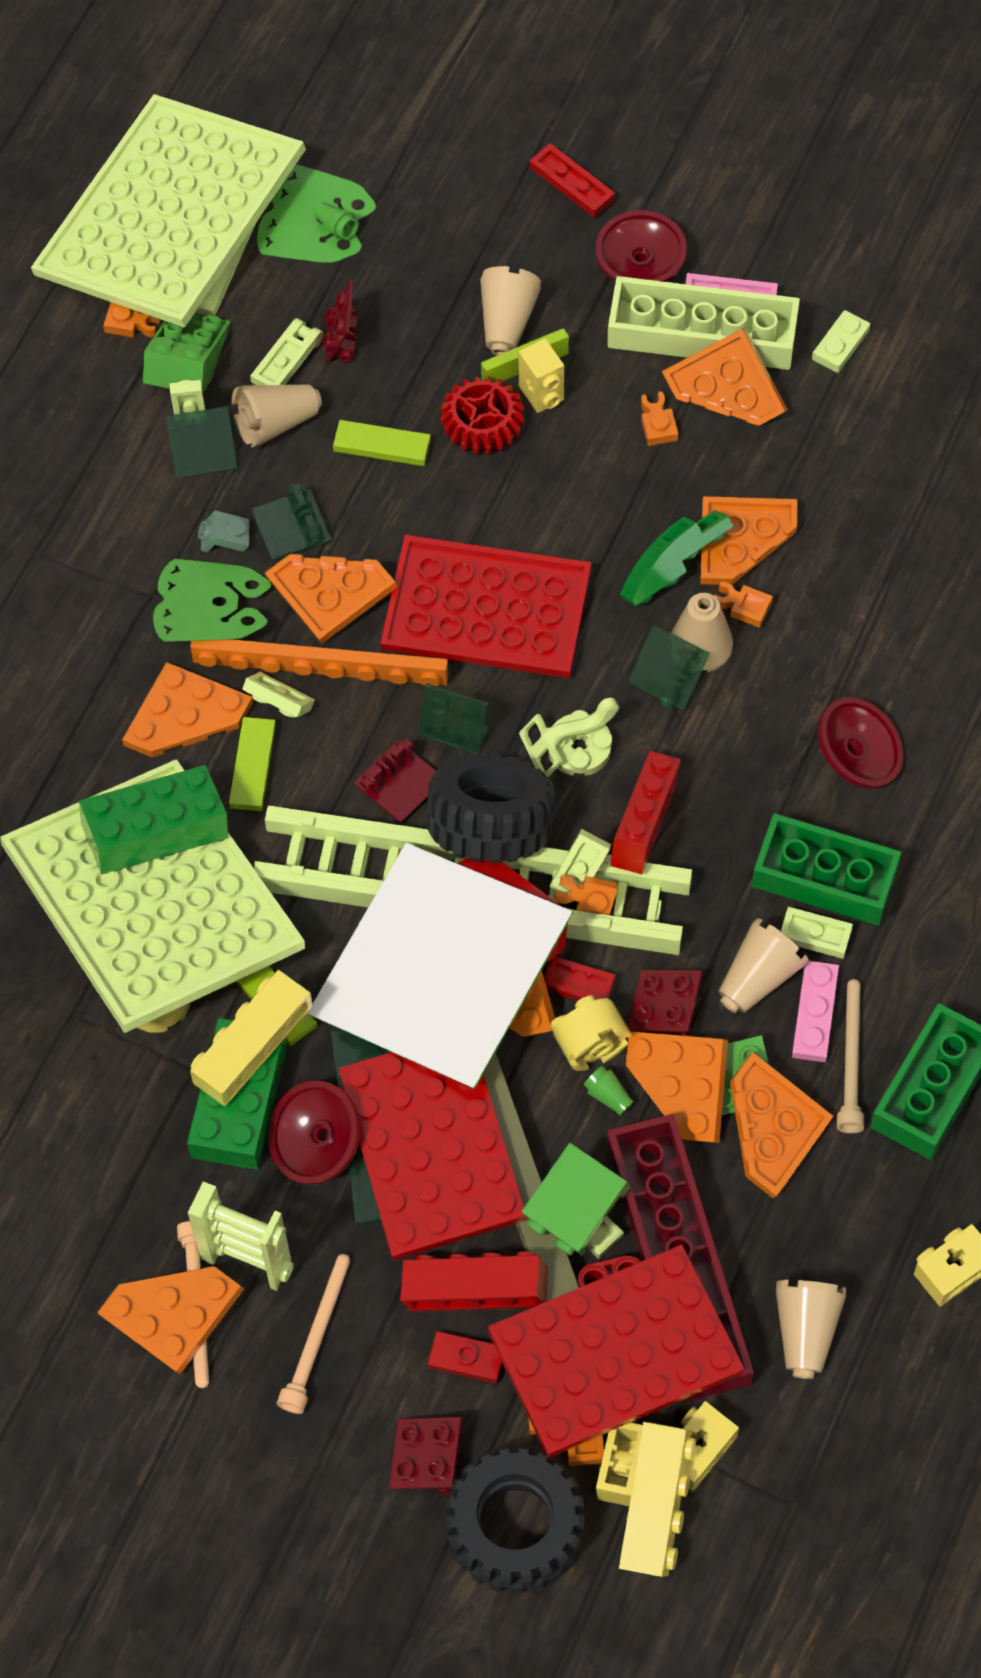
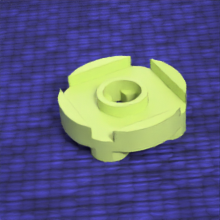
(587, 760)

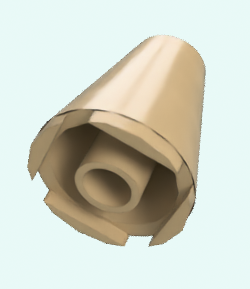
(507, 306)
(272, 409)
(707, 628)
(759, 967)
(808, 1323)

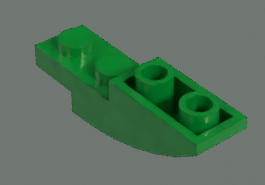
(662, 561)

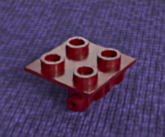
(341, 324)
(397, 780)
(665, 1001)
(426, 1454)

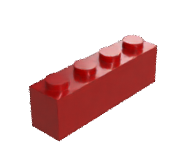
(645, 812)
(474, 1282)

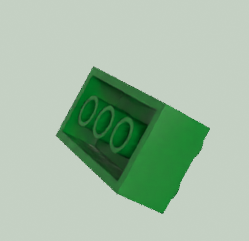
(153, 819)
(826, 869)
(931, 1083)
(238, 1130)

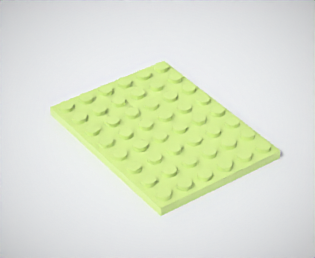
(168, 210)
(155, 928)

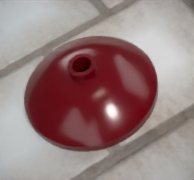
(642, 237)
(860, 743)
(299, 1130)

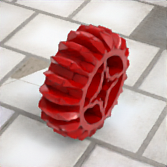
(487, 425)

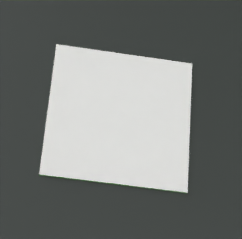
(440, 964)

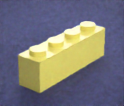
(250, 1037)
(656, 1499)

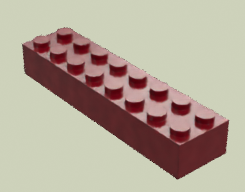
(669, 1213)

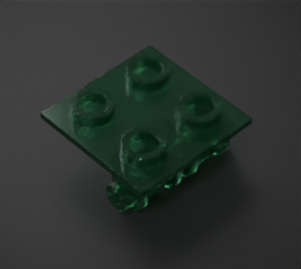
(201, 442)
(291, 523)
(668, 668)
(453, 718)

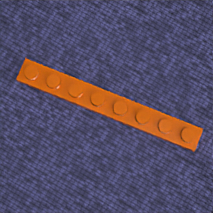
(324, 661)

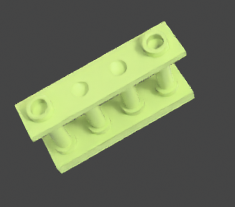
(239, 1236)

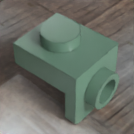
(224, 531)

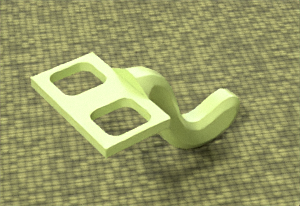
(551, 736)

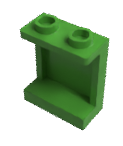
(574, 1200)

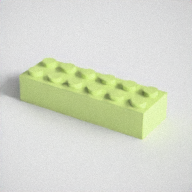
(688, 318)

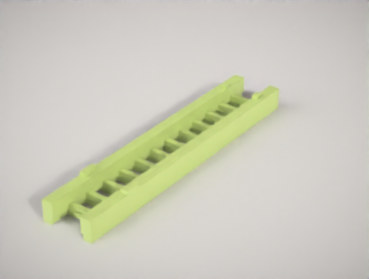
(360, 891)

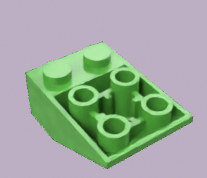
(185, 352)

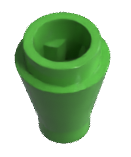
(338, 221)
(608, 1090)

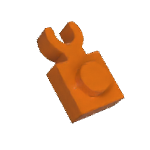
(126, 321)
(658, 423)
(747, 605)
(591, 896)

